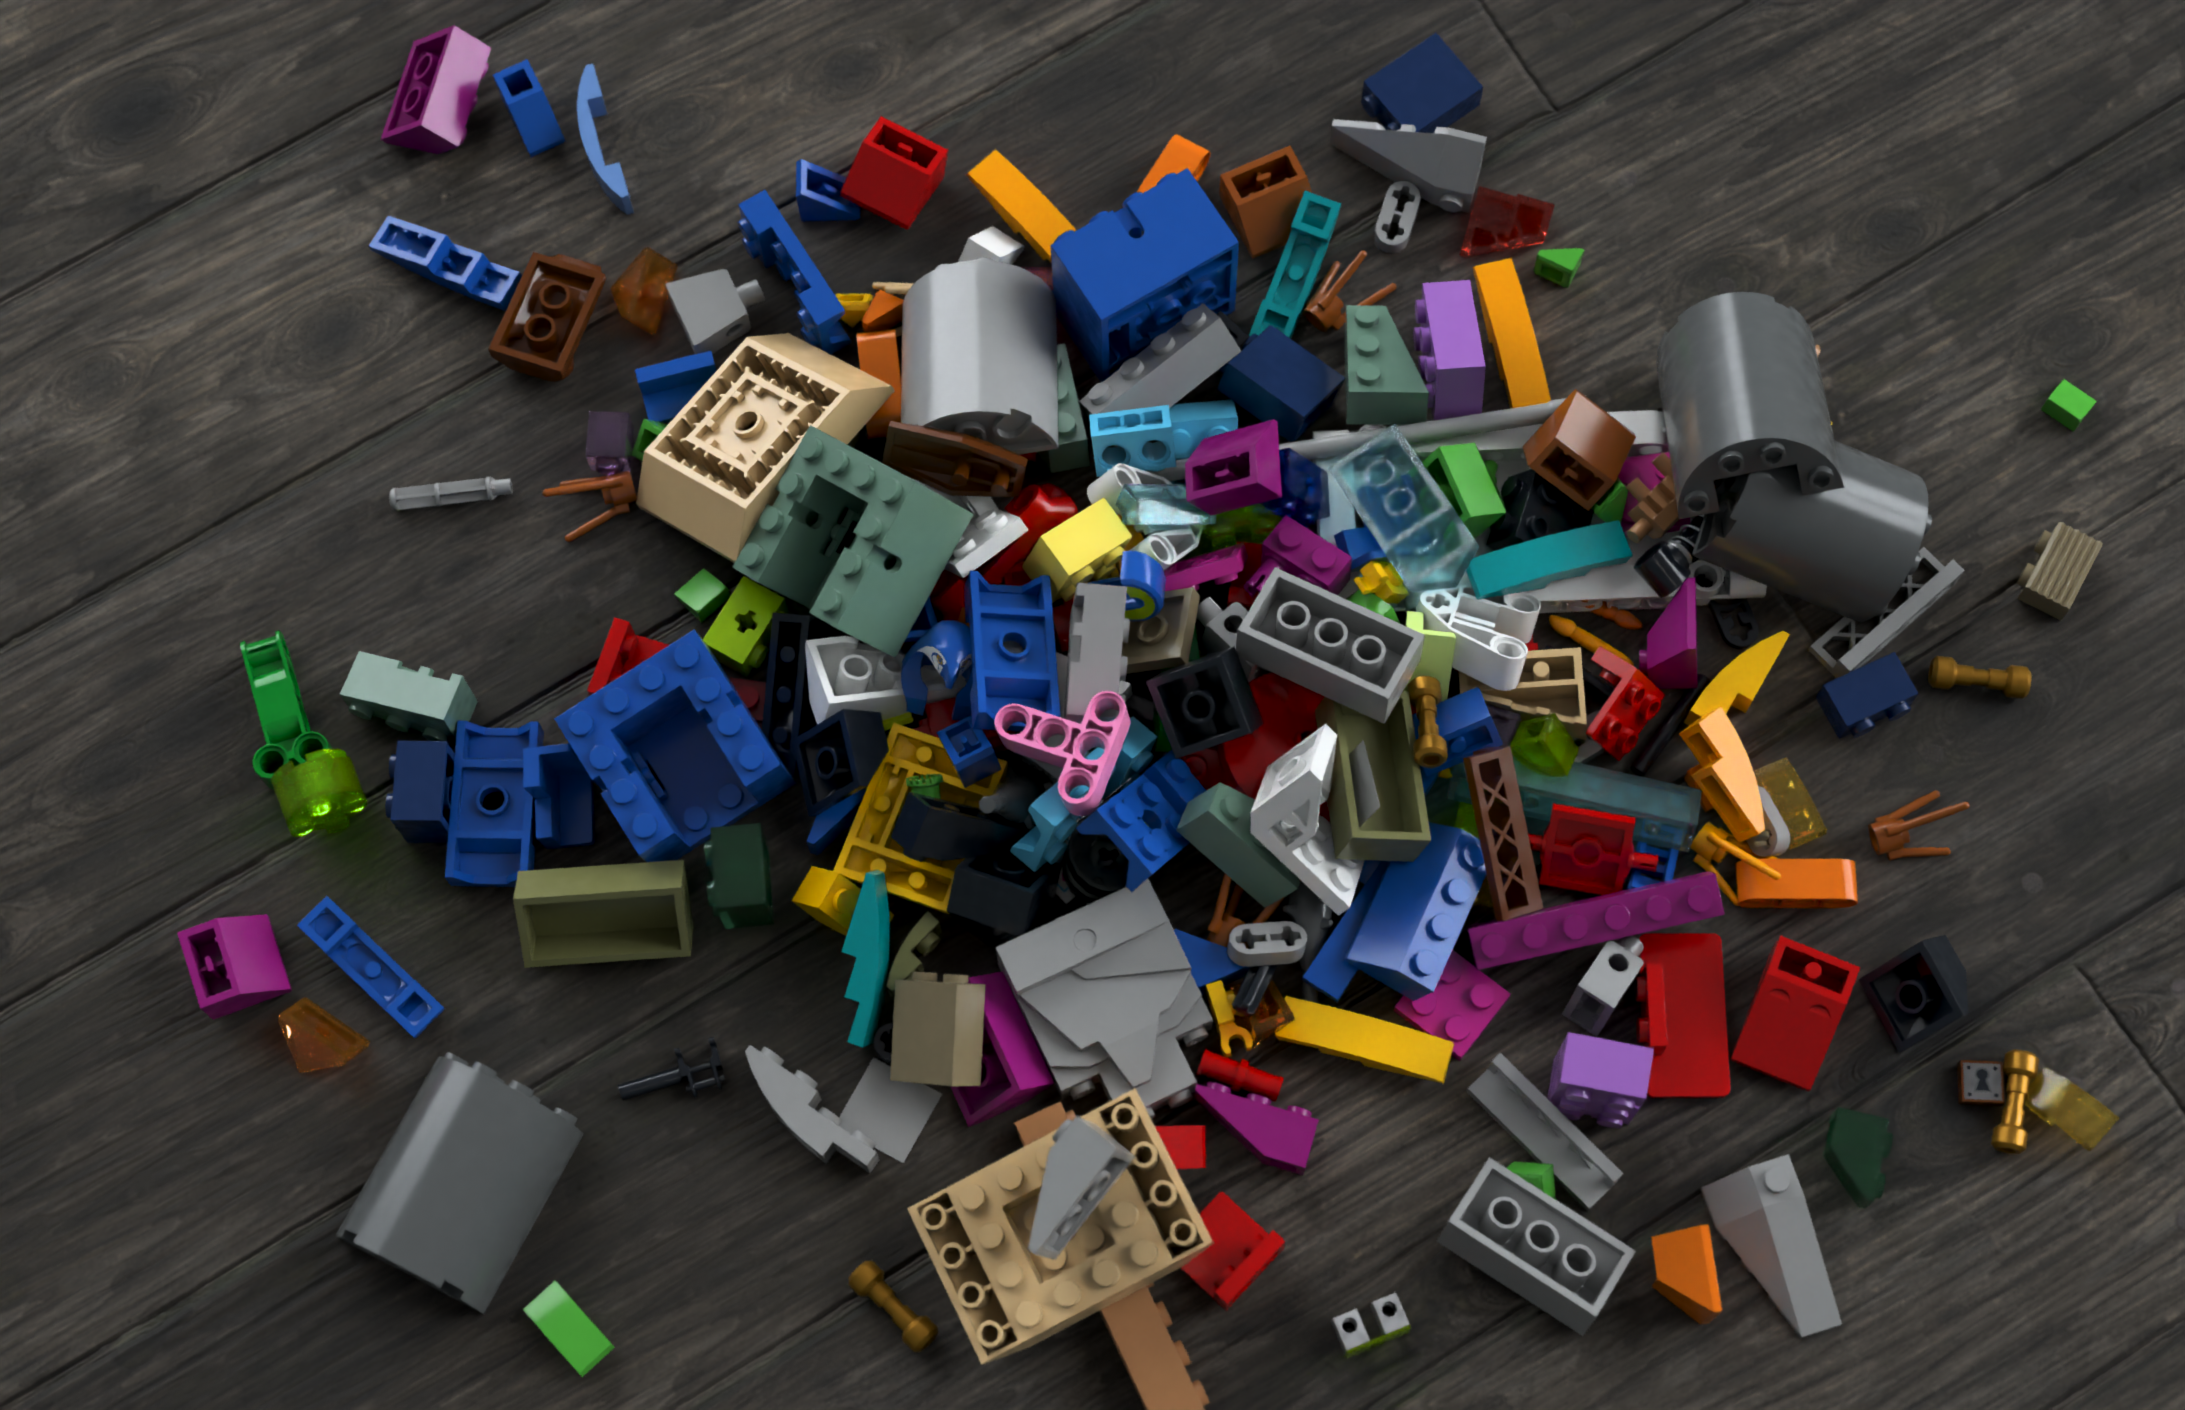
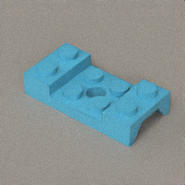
(1052, 818)

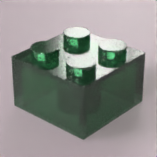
(741, 876)

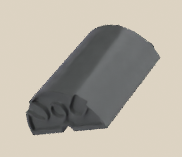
(1827, 547)
(462, 1181)

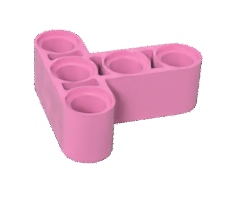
(1071, 752)

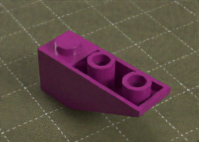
(1270, 1133)

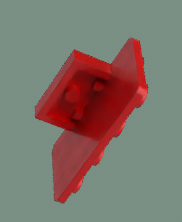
(1683, 1015)

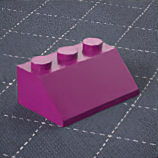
(437, 91)
(1010, 1057)

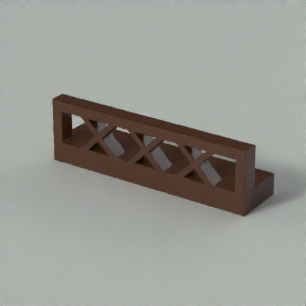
(1502, 832)

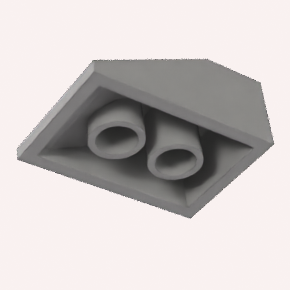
(1075, 1180)

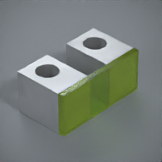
(1390, 1327)

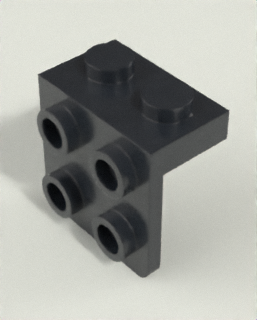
(1534, 511)

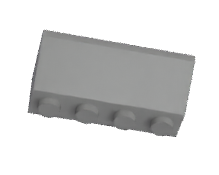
(1167, 367)
(1536, 1246)

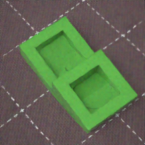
(568, 1328)

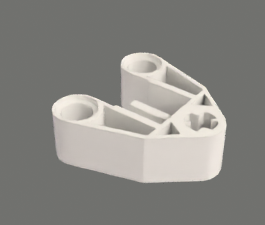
(1165, 542)
(1487, 631)

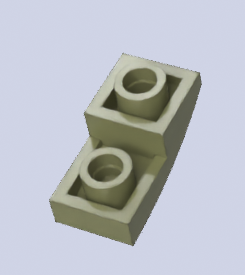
(920, 940)

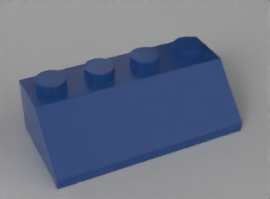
(1419, 913)

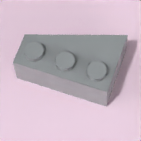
(1095, 647)

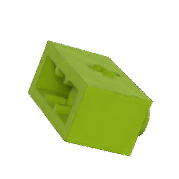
(746, 606)

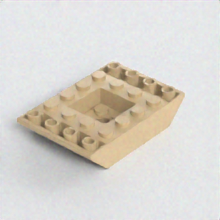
(716, 475)
(1015, 1298)

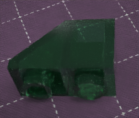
(1855, 1153)

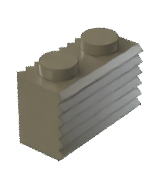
(2059, 570)

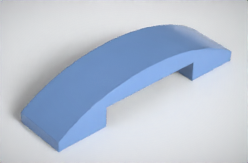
(591, 105)

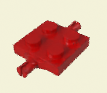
(1588, 850)

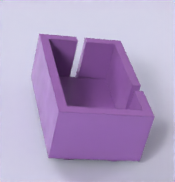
(1450, 349)
(1600, 1079)

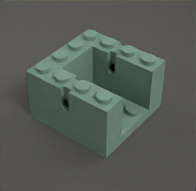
(893, 561)

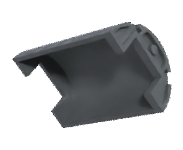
(1743, 398)

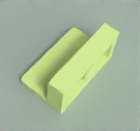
(1436, 653)

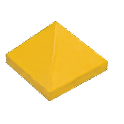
(855, 307)

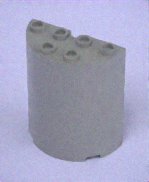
(982, 355)

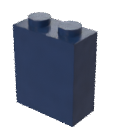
(1422, 89)
(1280, 382)

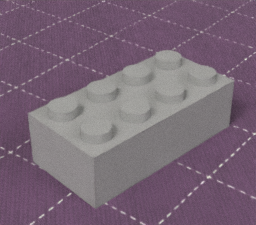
(1329, 645)

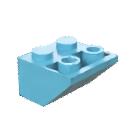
(1198, 421)

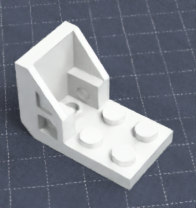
(985, 535)
(1290, 824)

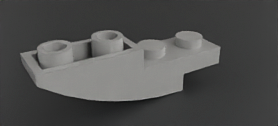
(794, 1103)

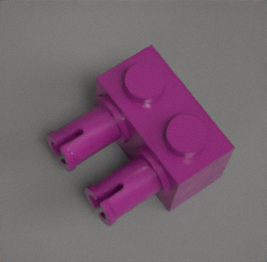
(1303, 555)

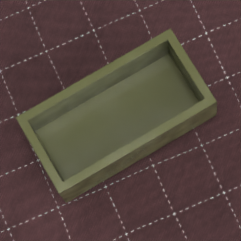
(1401, 823)
(603, 913)

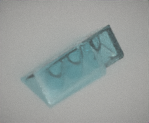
(1406, 512)

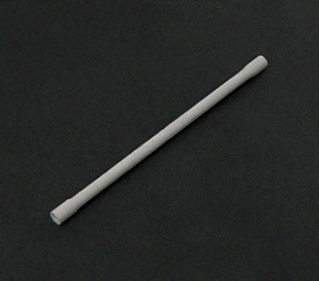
(1413, 433)

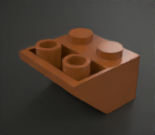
(1264, 199)
(1579, 449)

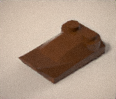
(548, 316)

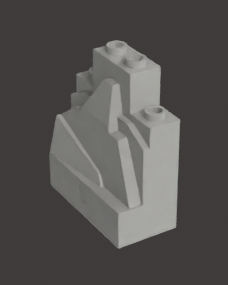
(1110, 999)

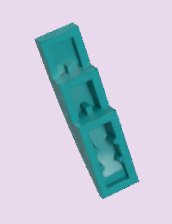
(1548, 559)
(869, 942)

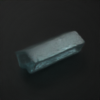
(1159, 506)

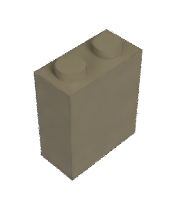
(937, 1030)

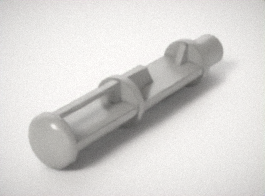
(449, 493)

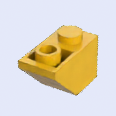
(828, 898)

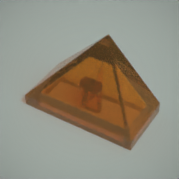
(642, 289)
(1270, 1015)
(318, 1038)

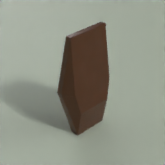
(953, 461)

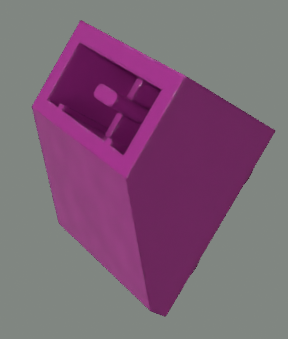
(1235, 469)
(234, 963)

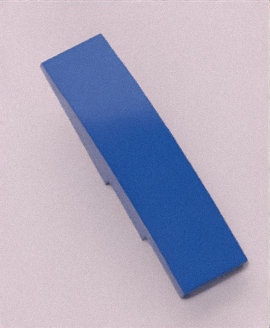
(445, 263)
(1329, 970)

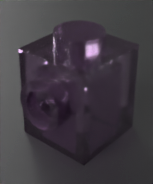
(609, 442)

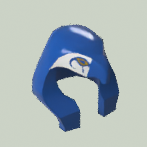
(949, 650)

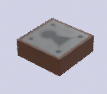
(1980, 1082)

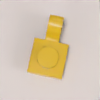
(1383, 580)
(1223, 1015)

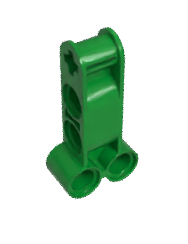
(278, 706)

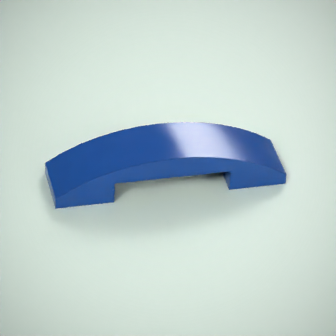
(370, 967)

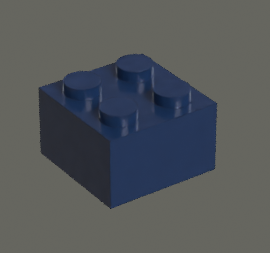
(421, 790)

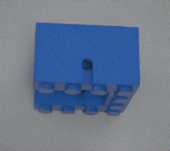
(1142, 271)
(700, 745)

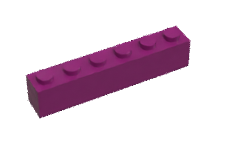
(1596, 920)

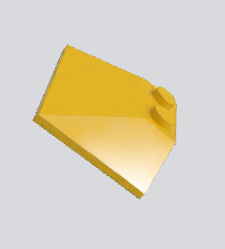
(869, 838)

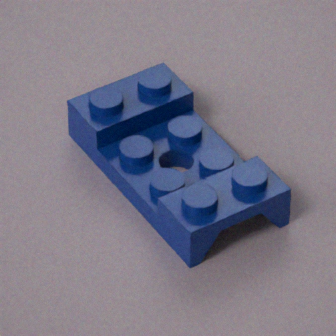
(775, 243)
(1005, 677)
(1154, 799)
(484, 844)

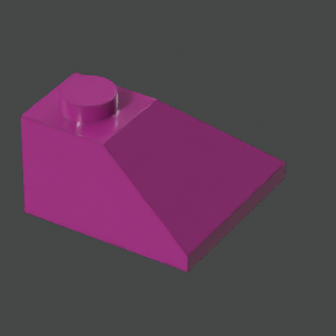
(1673, 643)

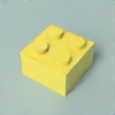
(1079, 550)

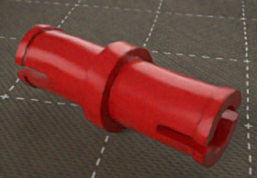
(1240, 1075)

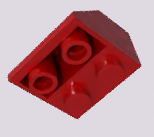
(895, 173)

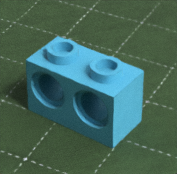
(1131, 433)

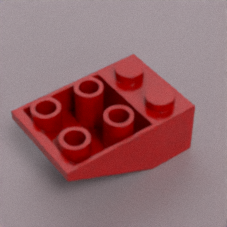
(1794, 1013)

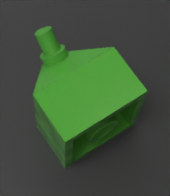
(1467, 484)

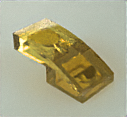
(1791, 801)
(2070, 1107)

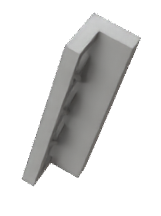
(1893, 625)
(1544, 1132)

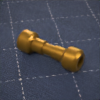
(2013, 681)
(1429, 748)
(2010, 1135)
(917, 1331)

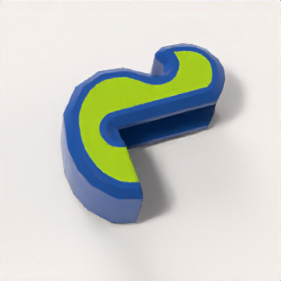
(1144, 585)

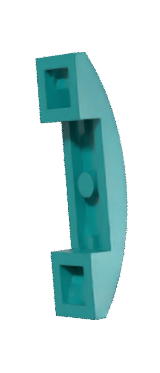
(1298, 265)

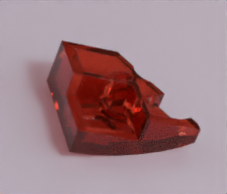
(1504, 222)

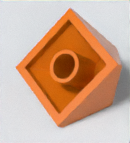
(1688, 1272)

